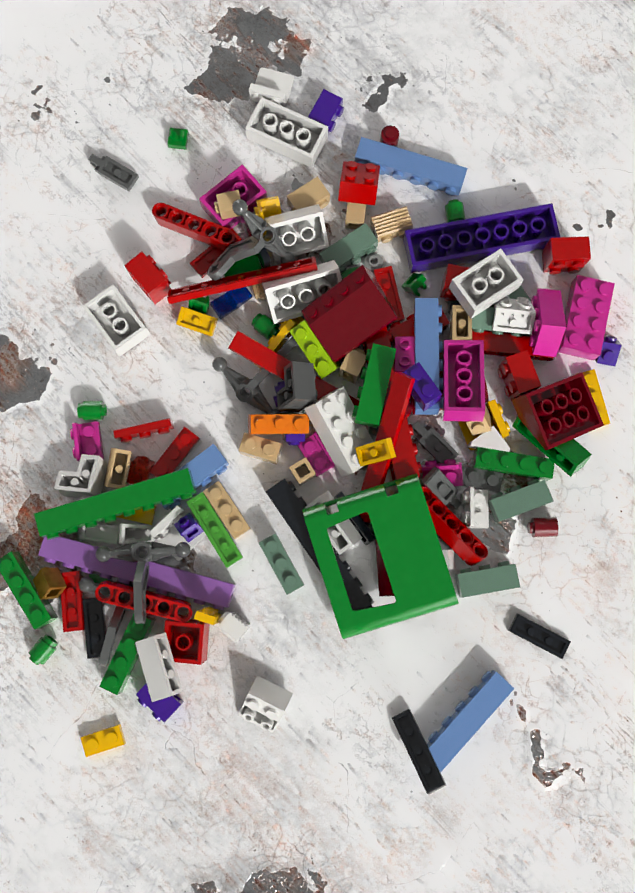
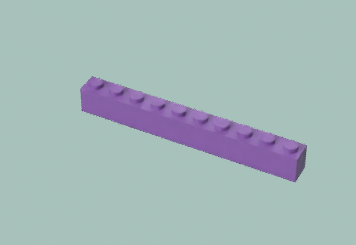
(161, 576)

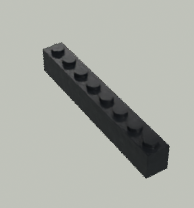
(291, 510)

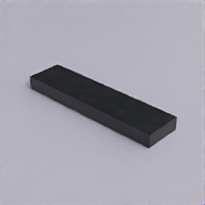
(419, 751)

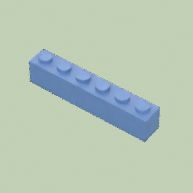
(412, 166)
(428, 345)
(468, 718)

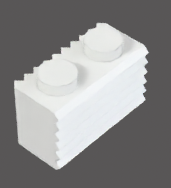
(233, 625)

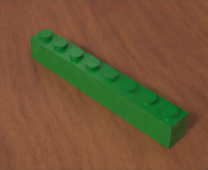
(115, 503)

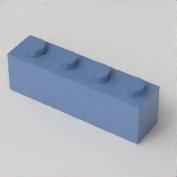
(203, 469)

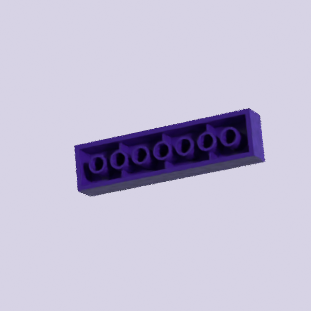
(480, 237)

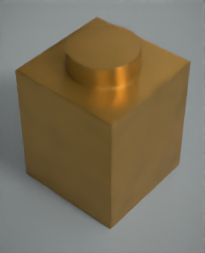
(49, 583)

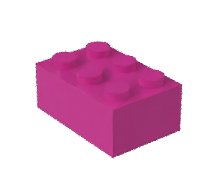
(249, 191)
(548, 322)

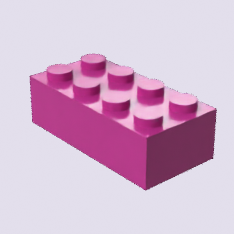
(586, 317)
(463, 380)

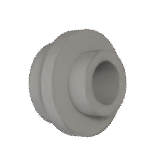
(369, 265)

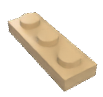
(226, 510)

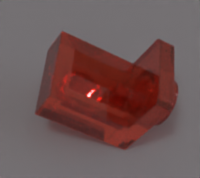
(140, 469)

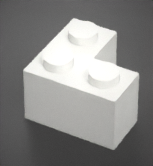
(86, 481)

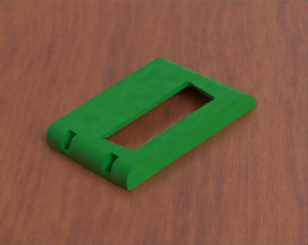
(407, 548)

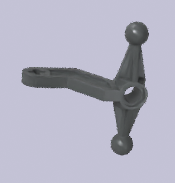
(250, 245)
(239, 381)
(131, 553)
(86, 585)

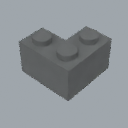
(298, 388)

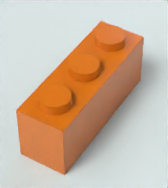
(278, 424)

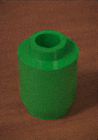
(454, 210)
(265, 326)
(91, 410)
(43, 650)

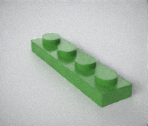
(214, 529)

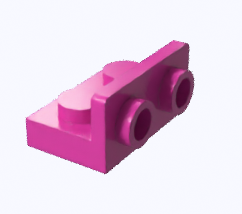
(404, 353)
(86, 439)
(316, 454)
(450, 468)

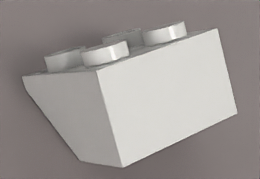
(265, 704)

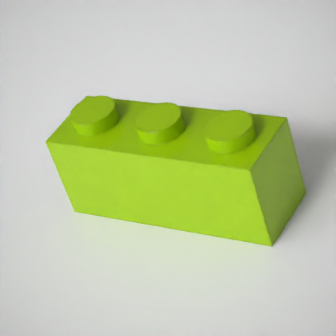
(314, 350)

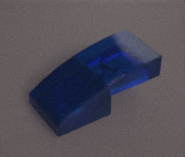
(230, 301)

